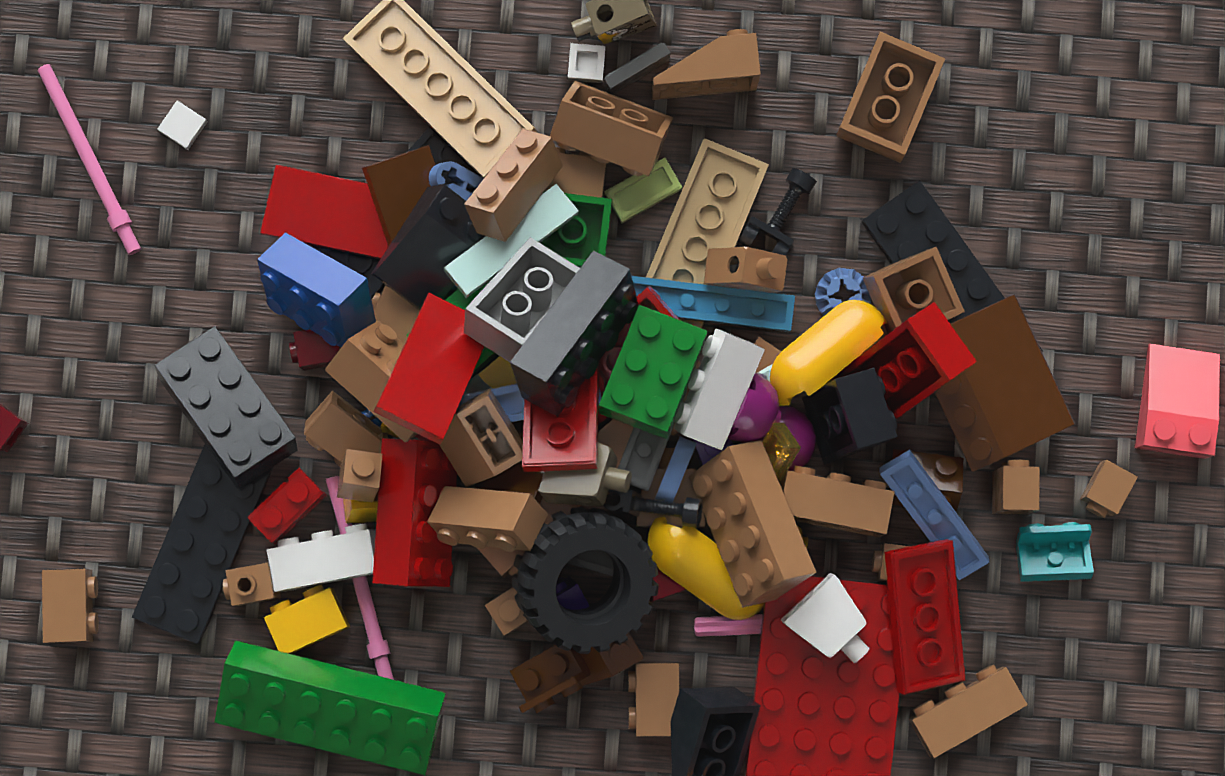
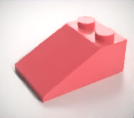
(1179, 402)

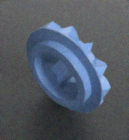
(830, 285)

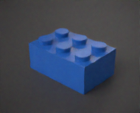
(315, 290)

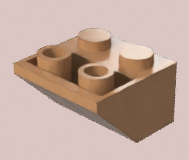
(481, 440)

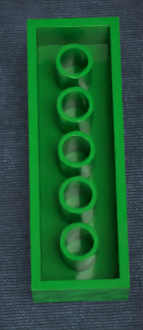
(329, 707)

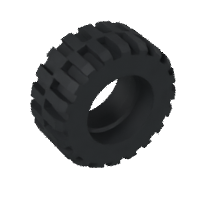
(621, 605)

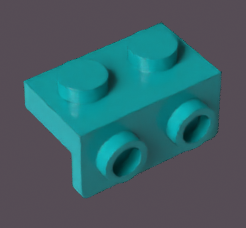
(1054, 552)

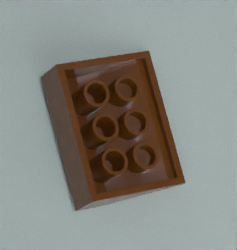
(1008, 393)

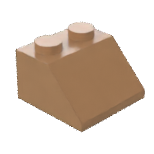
(911, 286)

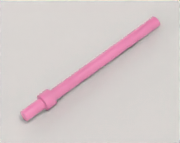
(118, 218)
(377, 647)

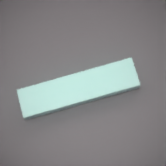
(490, 255)

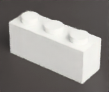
(718, 388)
(322, 559)

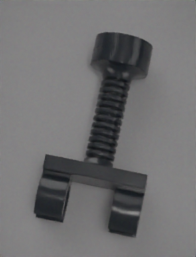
(799, 183)
(633, 503)

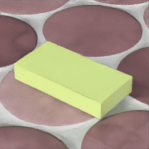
(643, 191)

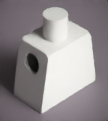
(829, 620)

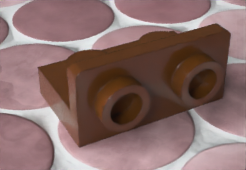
(548, 675)

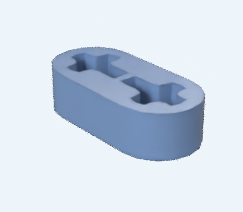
(457, 173)
(675, 470)

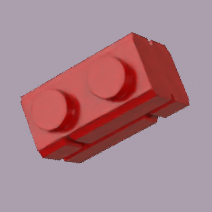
(287, 506)

